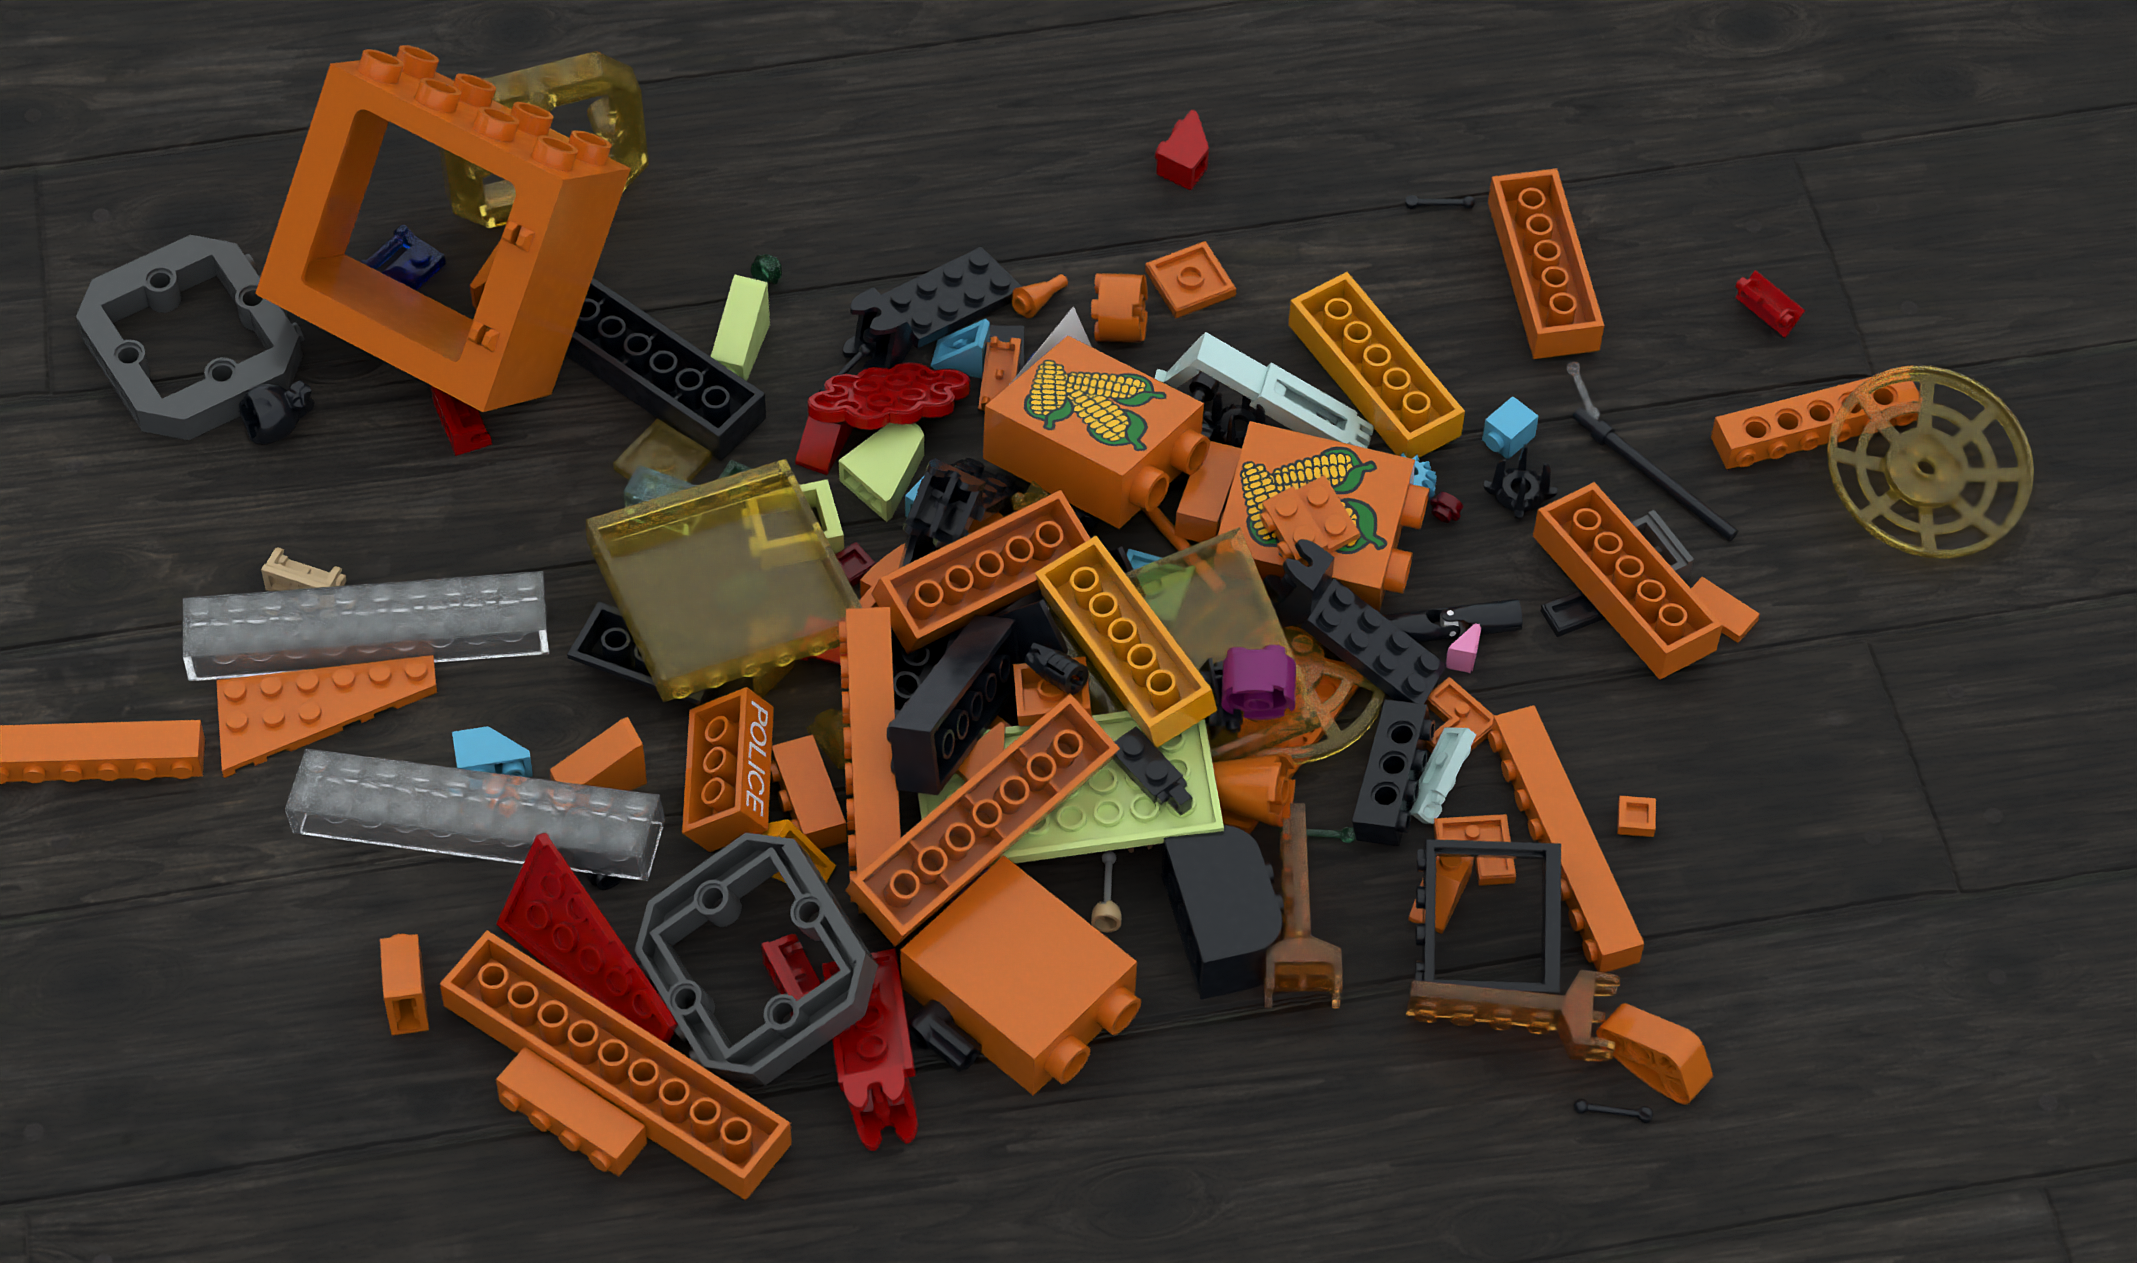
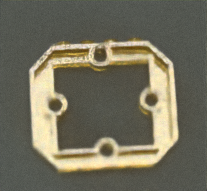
(614, 118)

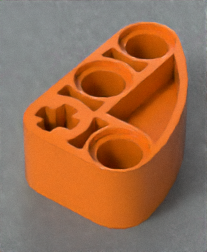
(1658, 1052)

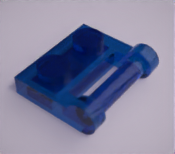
(414, 265)

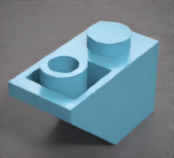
(490, 752)

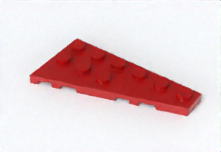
(570, 935)

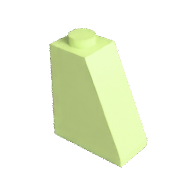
(742, 325)
(883, 466)

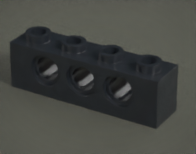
(1397, 724)

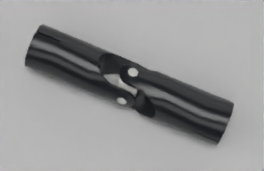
(1492, 617)

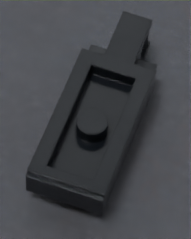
(1152, 771)

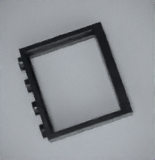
(1551, 907)

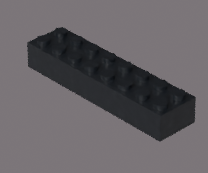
(664, 373)

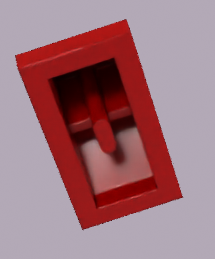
(822, 444)

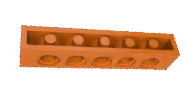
(1800, 423)

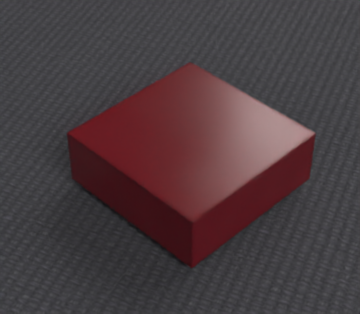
(854, 562)

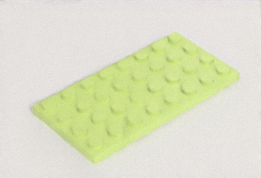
(1110, 807)

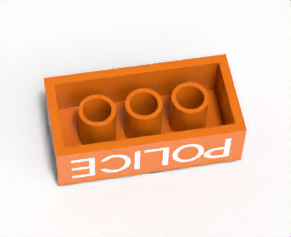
(728, 769)

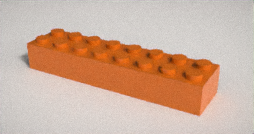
(868, 710)
(982, 820)

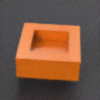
(1636, 816)

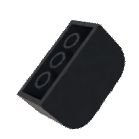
(1222, 907)

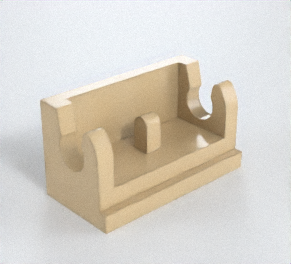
(286, 574)

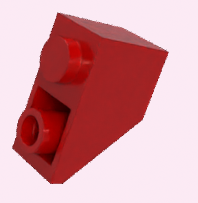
(1184, 154)

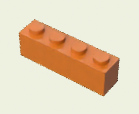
(571, 1112)

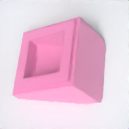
(1463, 651)

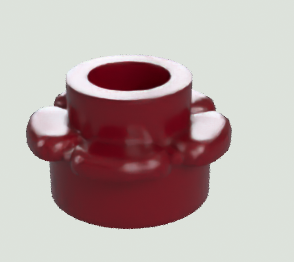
(1446, 507)

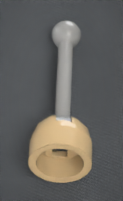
(1107, 914)

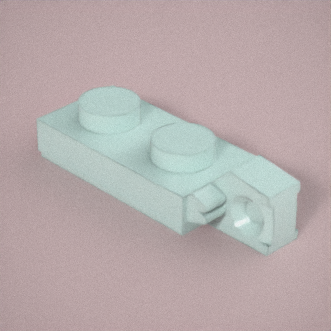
(1441, 772)

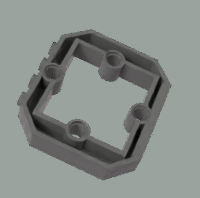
(158, 283)
(815, 1016)

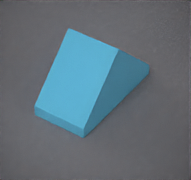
(963, 349)

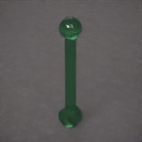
(1347, 834)

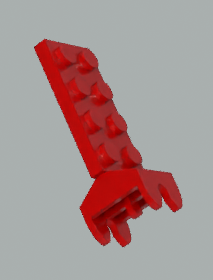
(878, 1059)

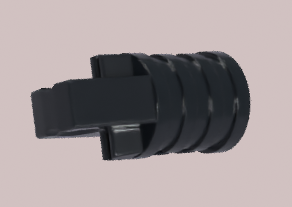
(1057, 668)

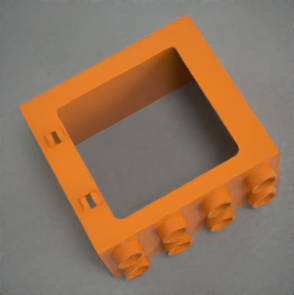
(535, 285)

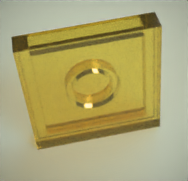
(664, 451)

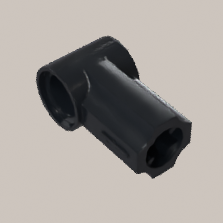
(935, 1029)

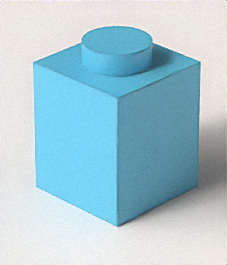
(1510, 428)

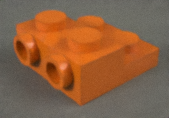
(1308, 514)
(1037, 697)

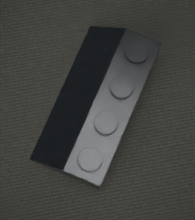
(609, 646)

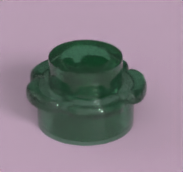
(766, 269)

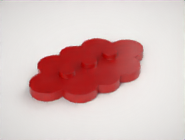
(889, 396)

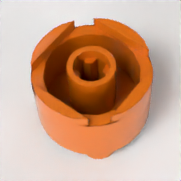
(1120, 307)

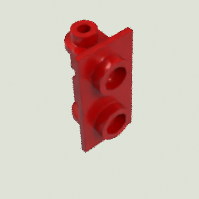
(1769, 303)

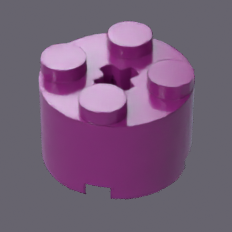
(1259, 682)

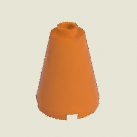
(1256, 787)

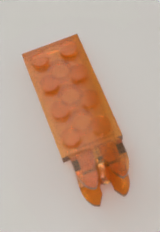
(1301, 959)
(1536, 1011)

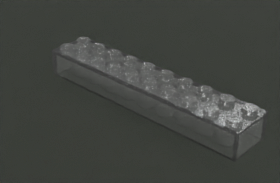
(365, 624)
(474, 813)

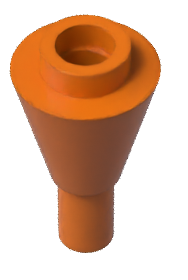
(1031, 298)

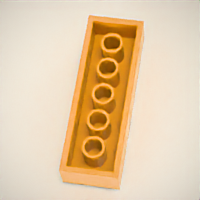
(1376, 367)
(1126, 641)

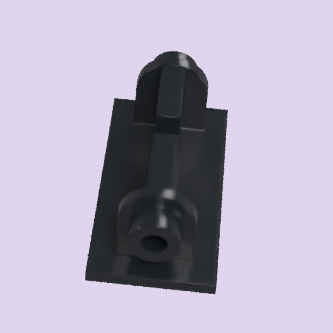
(1220, 719)

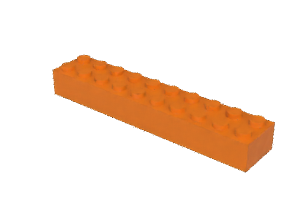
(655, 1084)

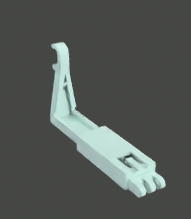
(1276, 390)

